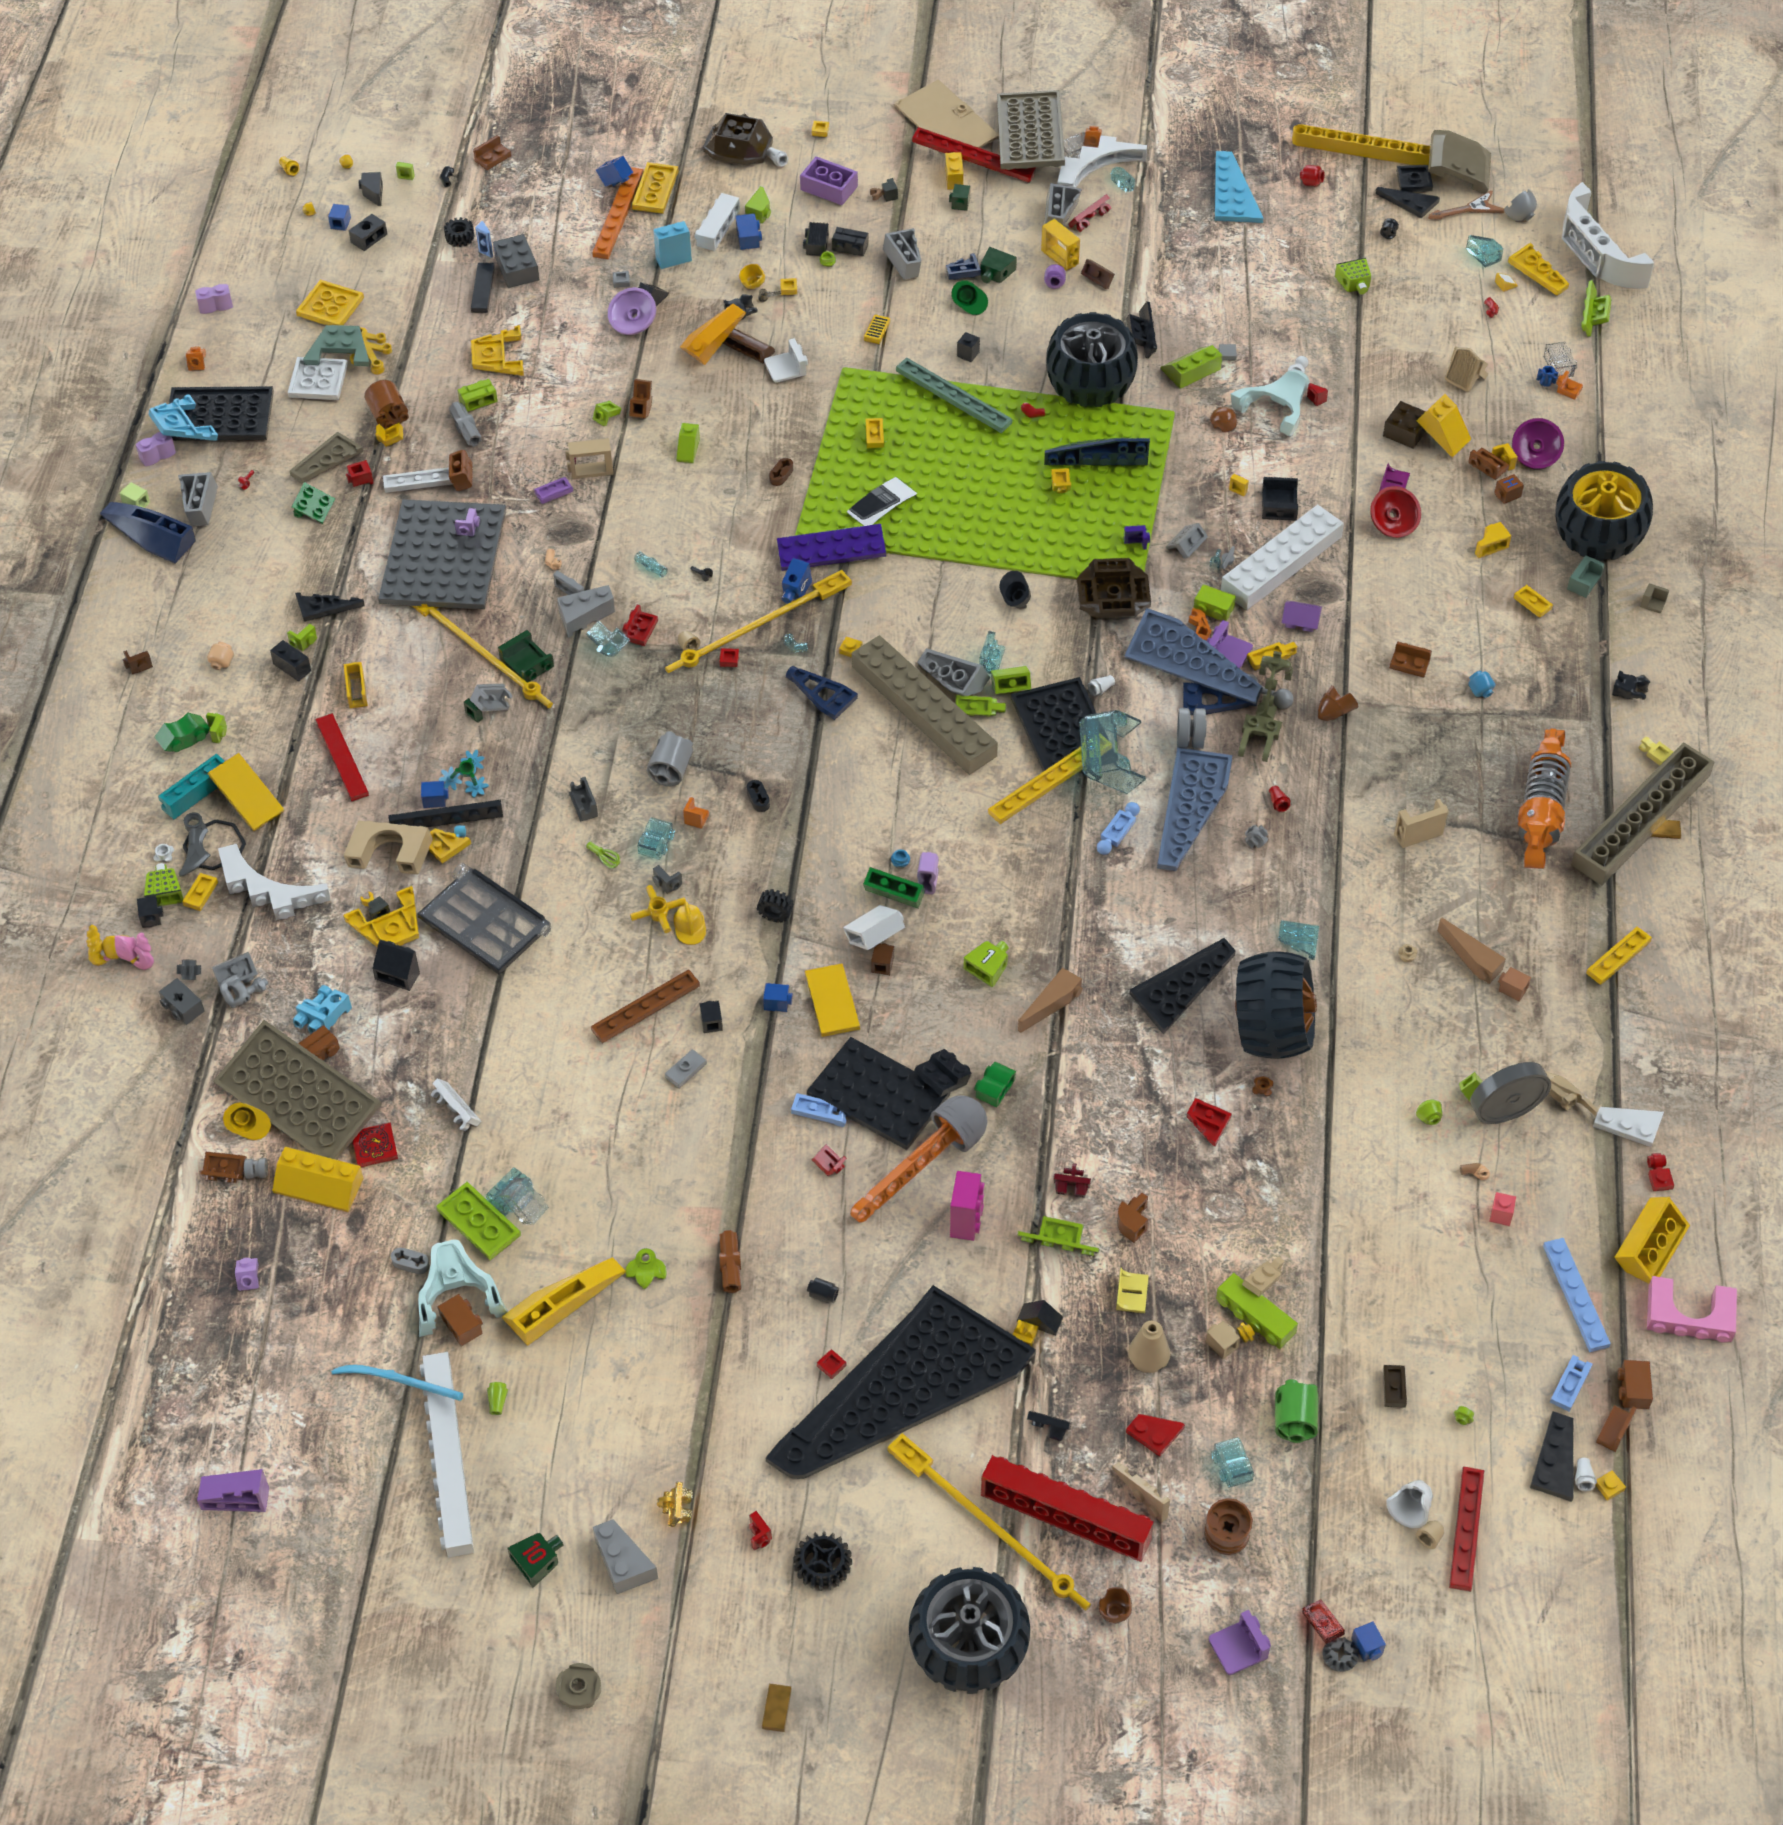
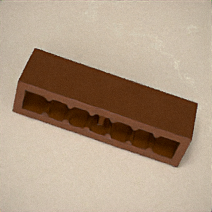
(749, 346)

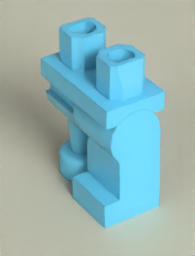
(322, 1010)

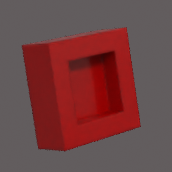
(729, 657)
(831, 1364)

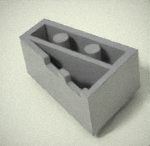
(1061, 202)
(903, 252)
(585, 607)
(623, 1558)

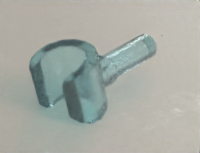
(1215, 559)

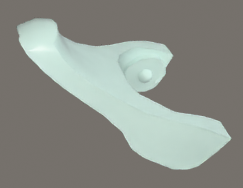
(1285, 391)
(450, 1270)

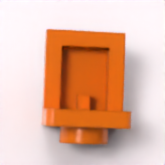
(1092, 136)
(195, 358)

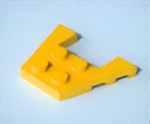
(489, 353)
(397, 926)

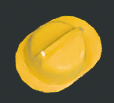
(689, 924)
(246, 1121)

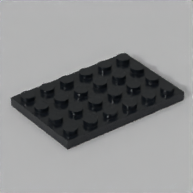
(231, 411)
(1053, 718)
(877, 1093)

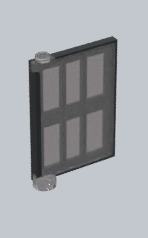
(484, 919)

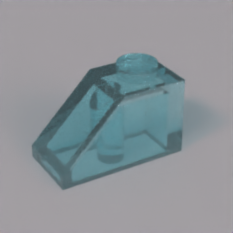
(1485, 250)

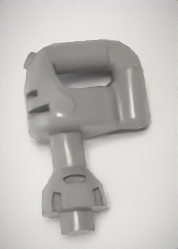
(241, 992)

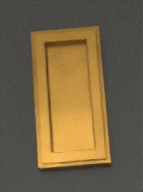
(1669, 829)
(776, 1707)

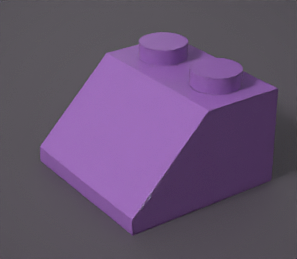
(1301, 615)

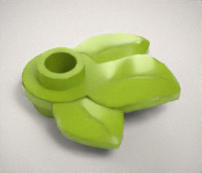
(646, 1270)

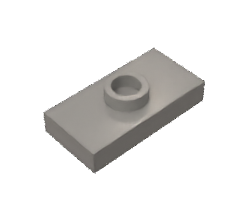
(566, 584)
(685, 1068)

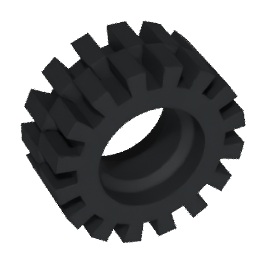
(464, 227)
(775, 905)

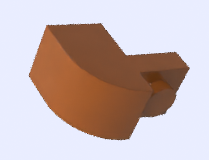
(642, 400)
(1130, 1220)

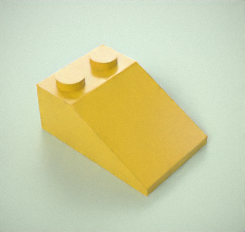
(1446, 425)

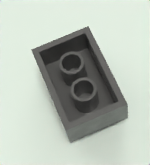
(516, 261)

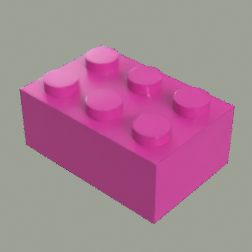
(966, 1205)

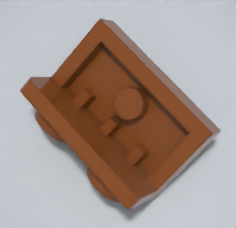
(1488, 463)
(223, 1166)

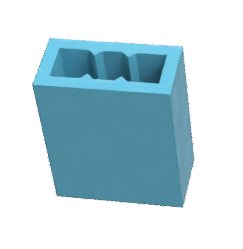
(672, 245)

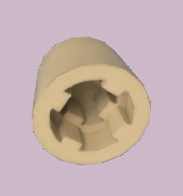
(688, 641)
(1430, 1534)

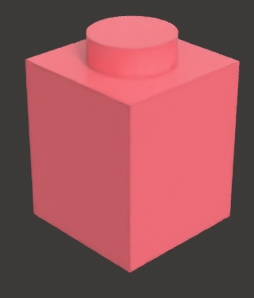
(1502, 1209)

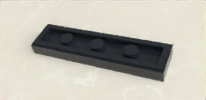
(482, 287)

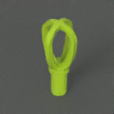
(600, 852)

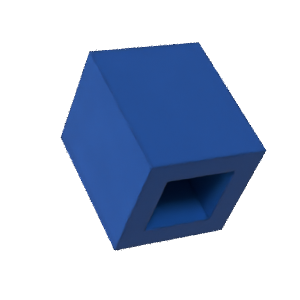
(339, 217)
(434, 794)
(777, 997)
(1368, 1641)

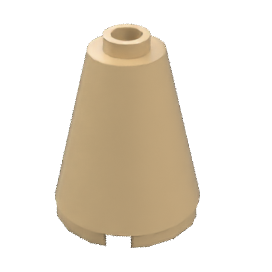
(1149, 1348)

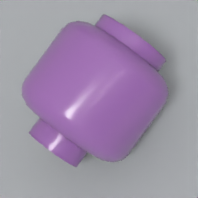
(1055, 276)

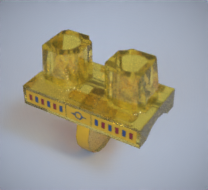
(672, 1503)

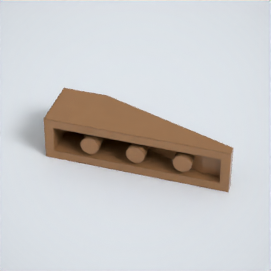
(1478, 957)
(1056, 995)

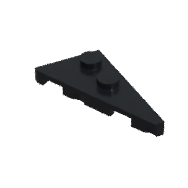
(1412, 202)
(324, 605)

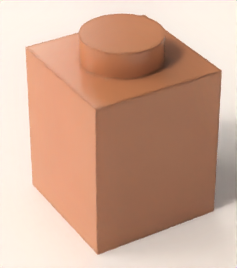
(1514, 983)

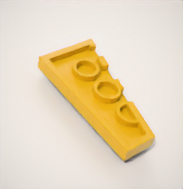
(1535, 267)

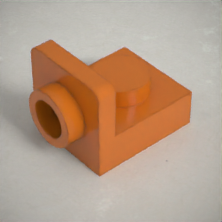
(1568, 387)

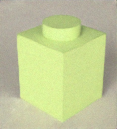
(135, 495)

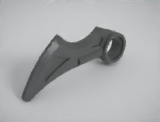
(196, 853)

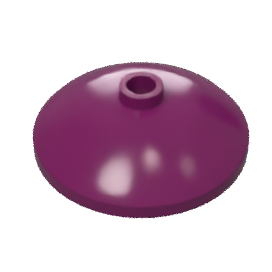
(1539, 432)

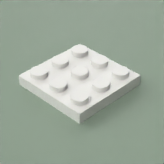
(318, 381)

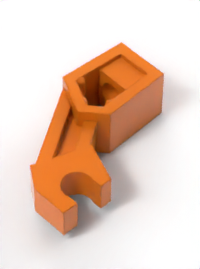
(1199, 620)

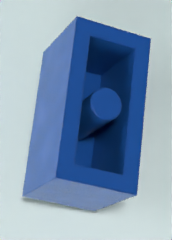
(614, 171)
(747, 231)

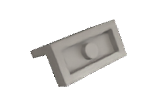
(1188, 539)

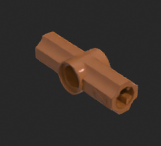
(730, 1261)

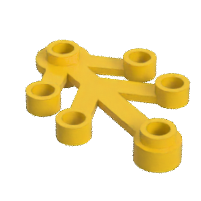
(376, 365)

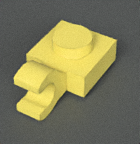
(1656, 752)

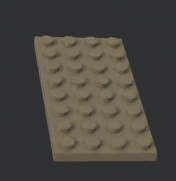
(1030, 129)
(298, 1092)

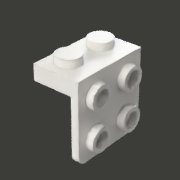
(787, 365)

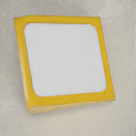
(1505, 282)

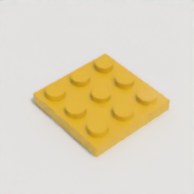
(329, 303)

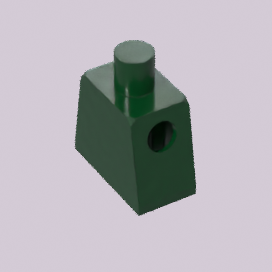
(997, 265)

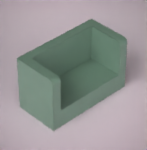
(1585, 576)

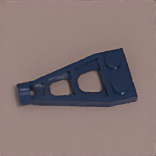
(1193, 699)
(835, 704)

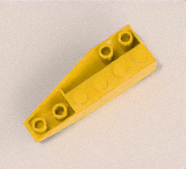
(557, 1301)

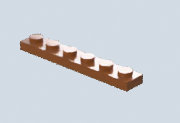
(645, 1006)

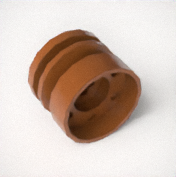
(1230, 1515)

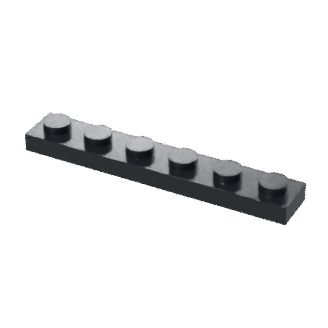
(449, 815)

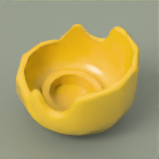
(752, 276)

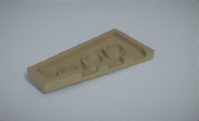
(326, 456)

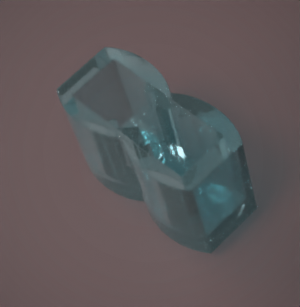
(656, 838)
(1233, 1462)

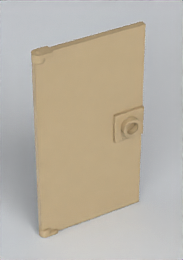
(946, 114)

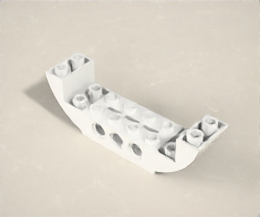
(1597, 248)

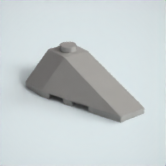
(954, 673)

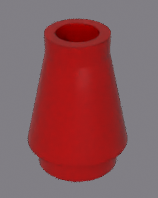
(1279, 799)

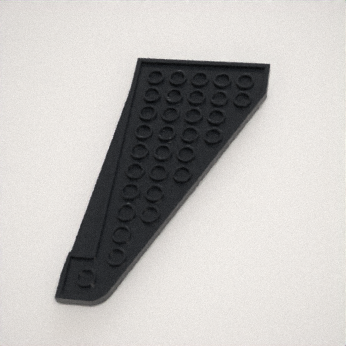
(918, 1371)

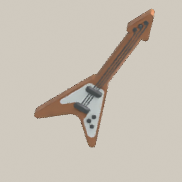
(1478, 205)

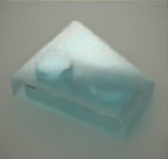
(1299, 936)

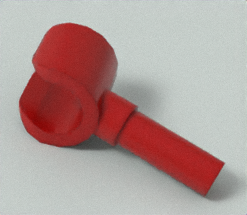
(244, 481)

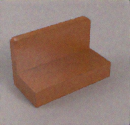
(1615, 1428)

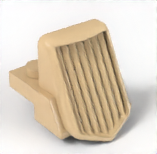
(1465, 368)

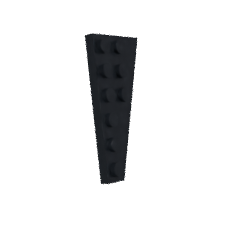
(1174, 989)

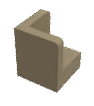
(1654, 598)

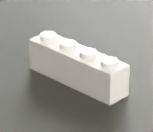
(717, 221)

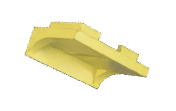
(1133, 1283)

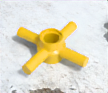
(658, 909)

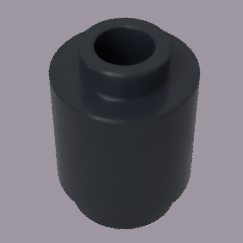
(823, 1290)

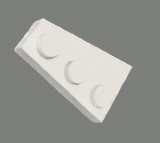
(1629, 1123)

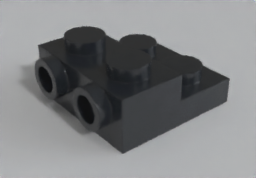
(943, 1072)

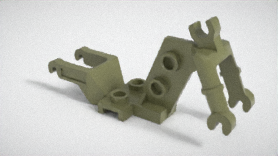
(1263, 722)

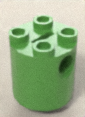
(1296, 1411)

